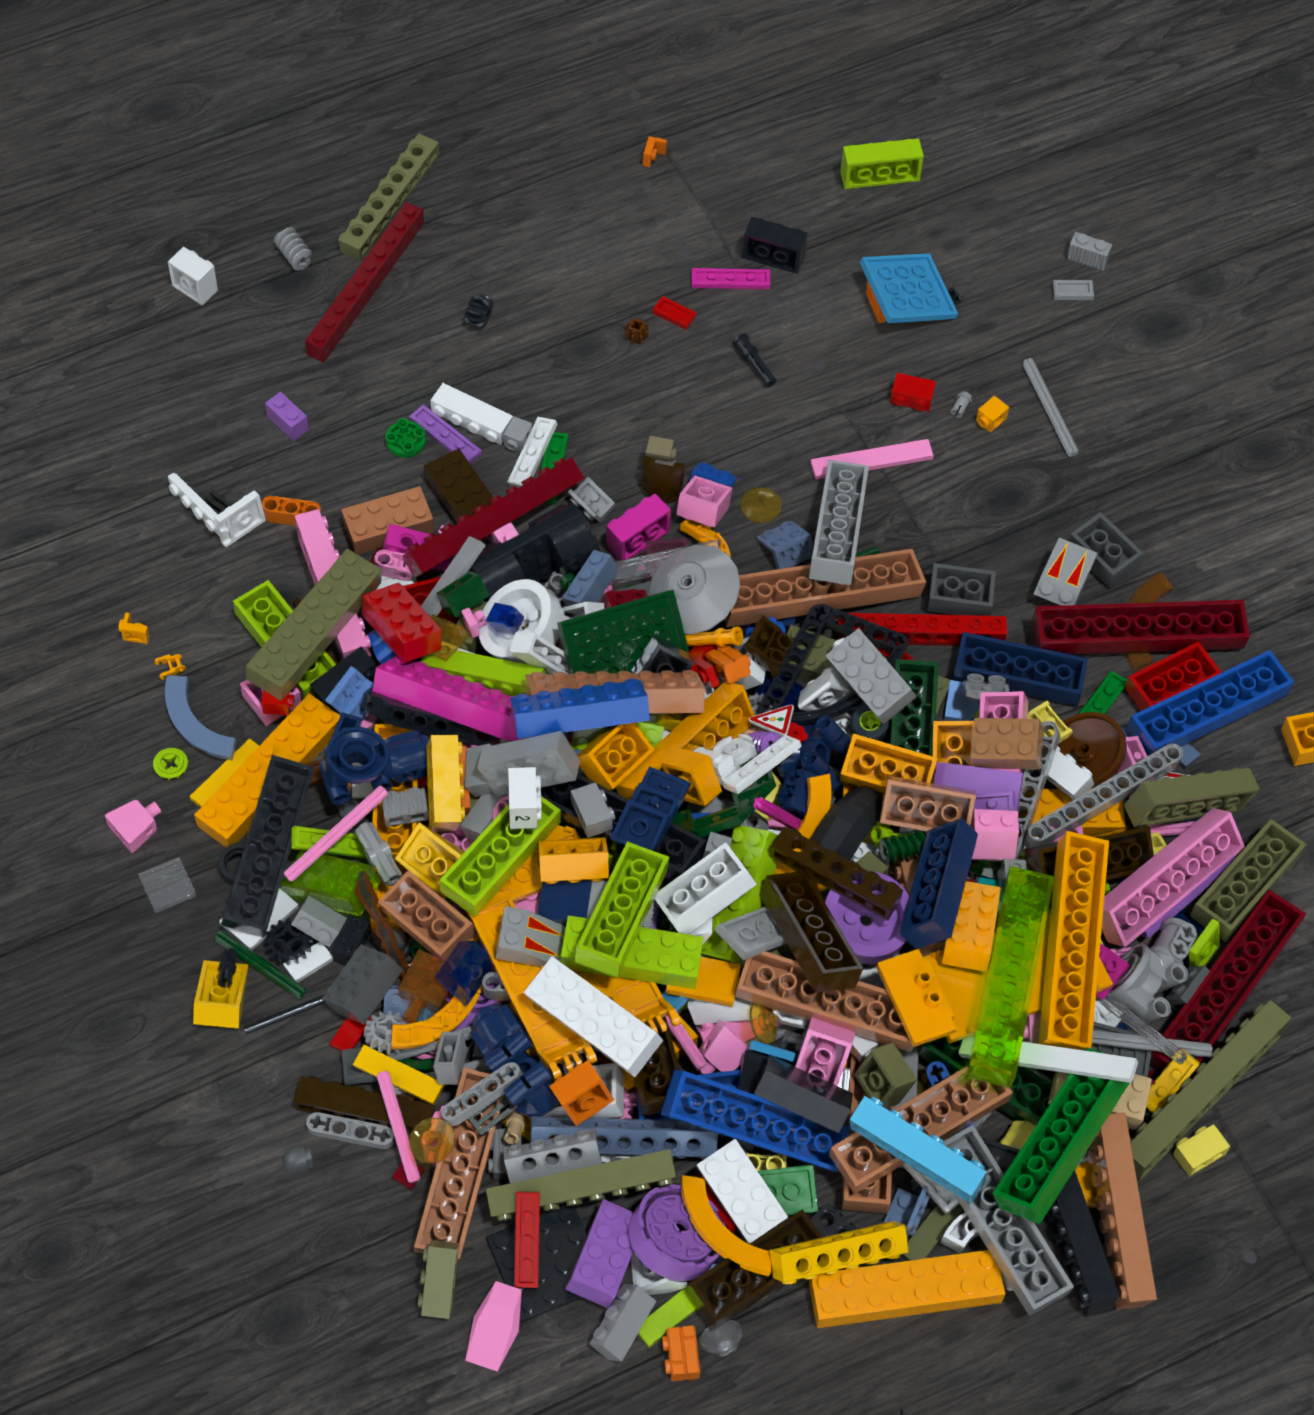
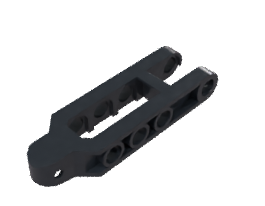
(385, 709)

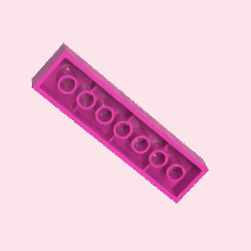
(446, 696)

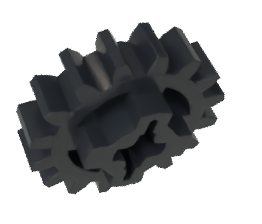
(279, 939)

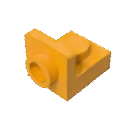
(133, 632)

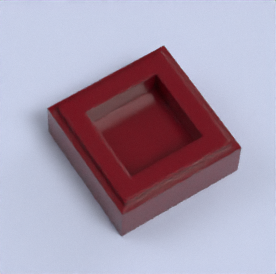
(400, 1176)

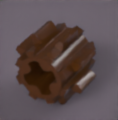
(636, 330)

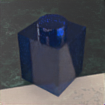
(504, 618)

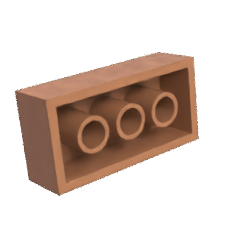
(369, 521)
(924, 804)
(426, 916)

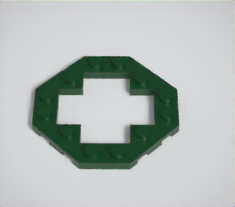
(731, 816)

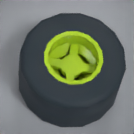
(864, 718)

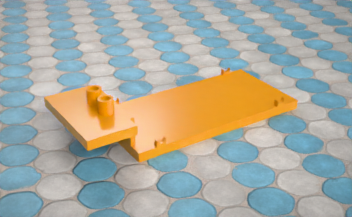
(946, 999)

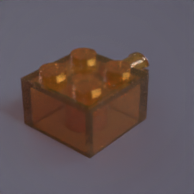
(423, 987)

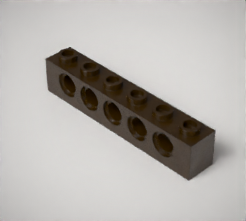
(841, 883)

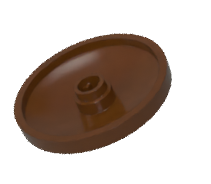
(1095, 744)

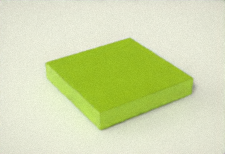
(1205, 945)

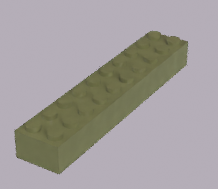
(1207, 1086)

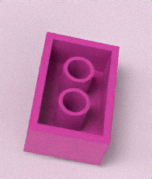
(639, 524)

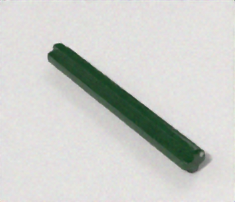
(261, 965)

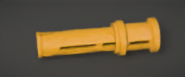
(718, 637)

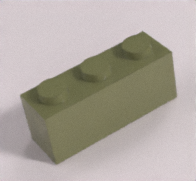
(439, 1279)

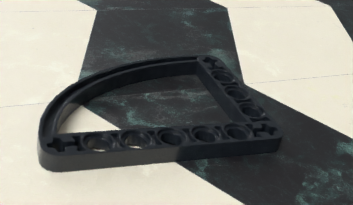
(826, 620)

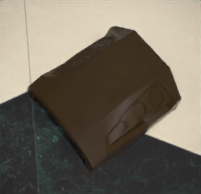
(662, 479)
(769, 645)

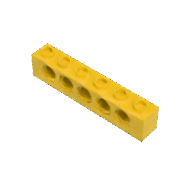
(785, 1258)

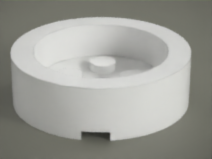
(535, 604)

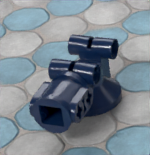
(396, 757)
(809, 762)
(506, 1041)

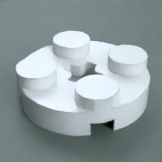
(740, 748)

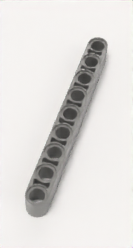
(1097, 802)

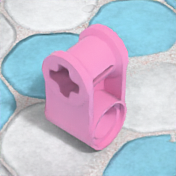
(395, 565)

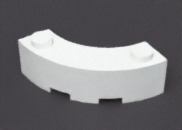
(959, 1233)

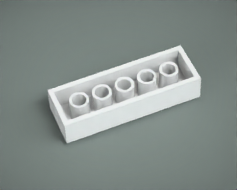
(593, 1016)

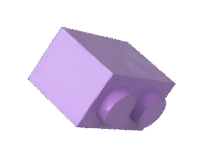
(286, 416)

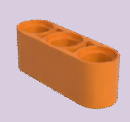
(282, 506)

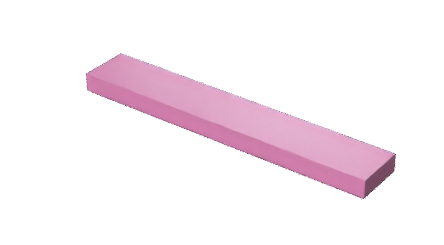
(878, 457)

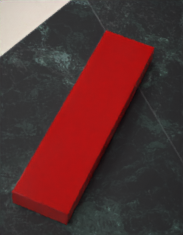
(527, 1239)

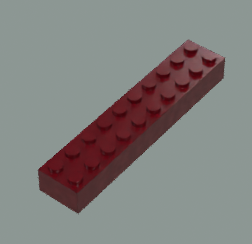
(1141, 626)
(1234, 975)

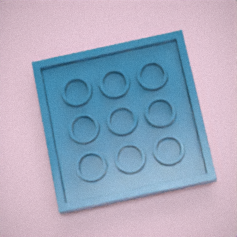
(908, 288)

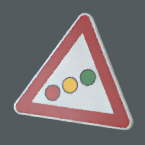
(775, 720)

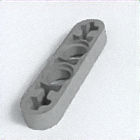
(481, 1092)
(349, 1133)

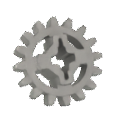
(379, 1031)

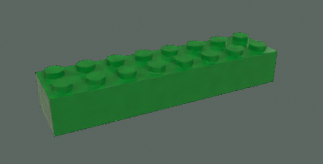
(1057, 1145)

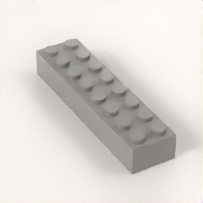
(839, 522)
(1010, 1238)

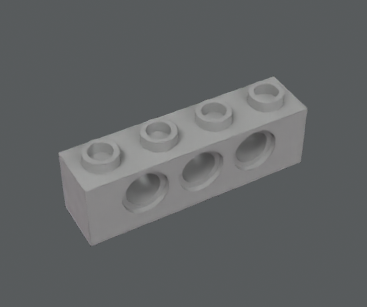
(544, 1165)

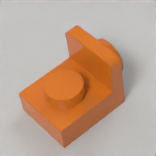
(653, 147)

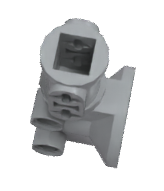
(1155, 971)

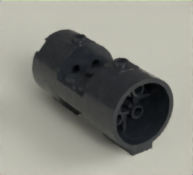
(553, 543)

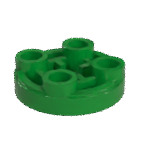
(405, 438)

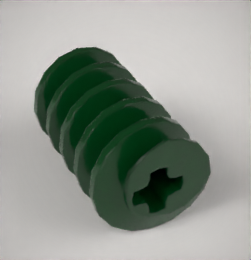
(902, 845)

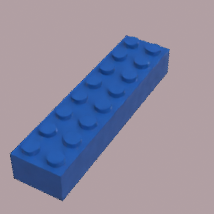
(1211, 703)
(749, 1120)

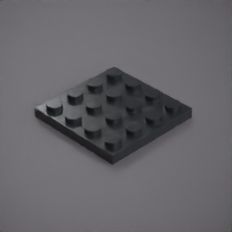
(559, 1247)

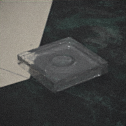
(167, 885)

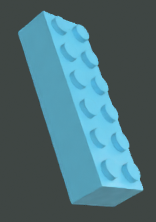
(918, 1149)

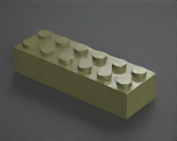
(1190, 796)
(1248, 879)

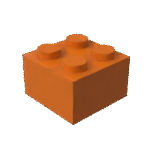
(581, 1093)

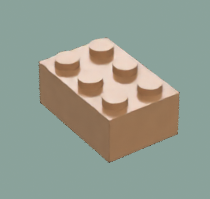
(1007, 743)

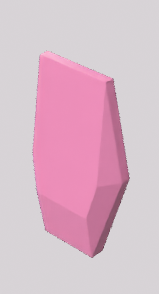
(495, 1326)

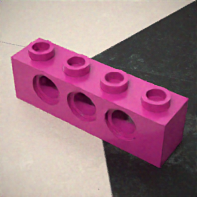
(398, 537)

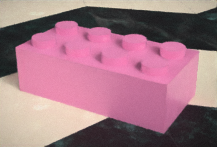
(1004, 706)
(825, 1050)

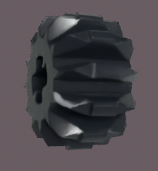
(479, 310)

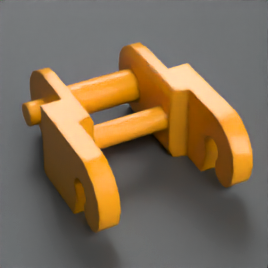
(171, 659)

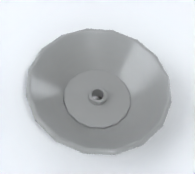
(712, 588)

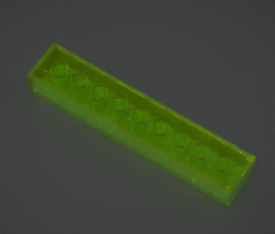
(1010, 977)

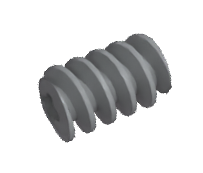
(293, 248)

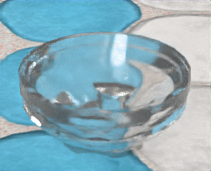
(723, 1339)

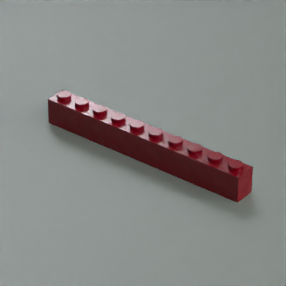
(364, 282)
(491, 518)

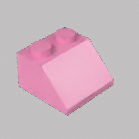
(996, 834)

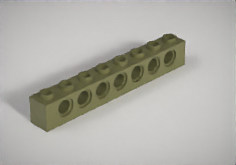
(388, 197)

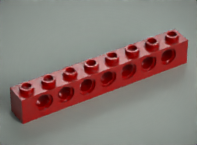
(935, 629)

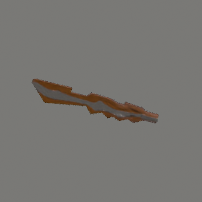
(383, 929)

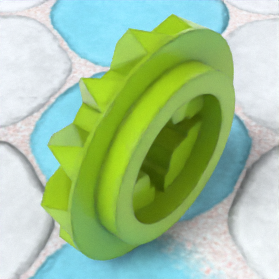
(170, 755)

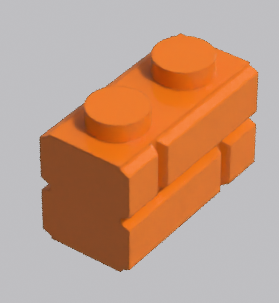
(729, 663)
(682, 1353)

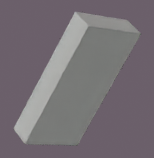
(1073, 289)

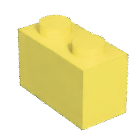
(1201, 1149)

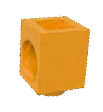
(992, 414)

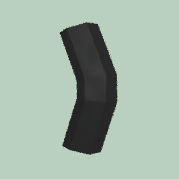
(849, 822)

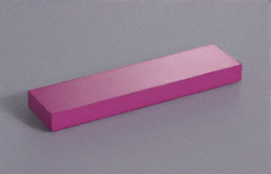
(731, 278)

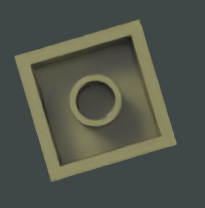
(886, 1075)

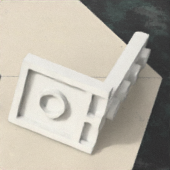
(229, 524)

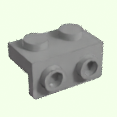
(593, 499)

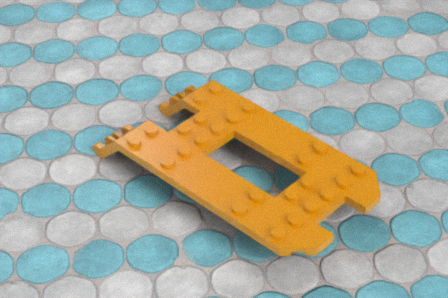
(549, 1037)

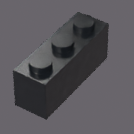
(326, 683)

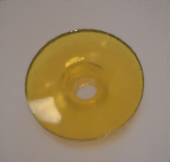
(757, 511)
(763, 1023)
(425, 1134)

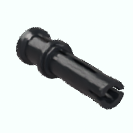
(751, 355)

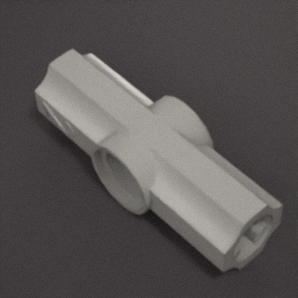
(378, 853)

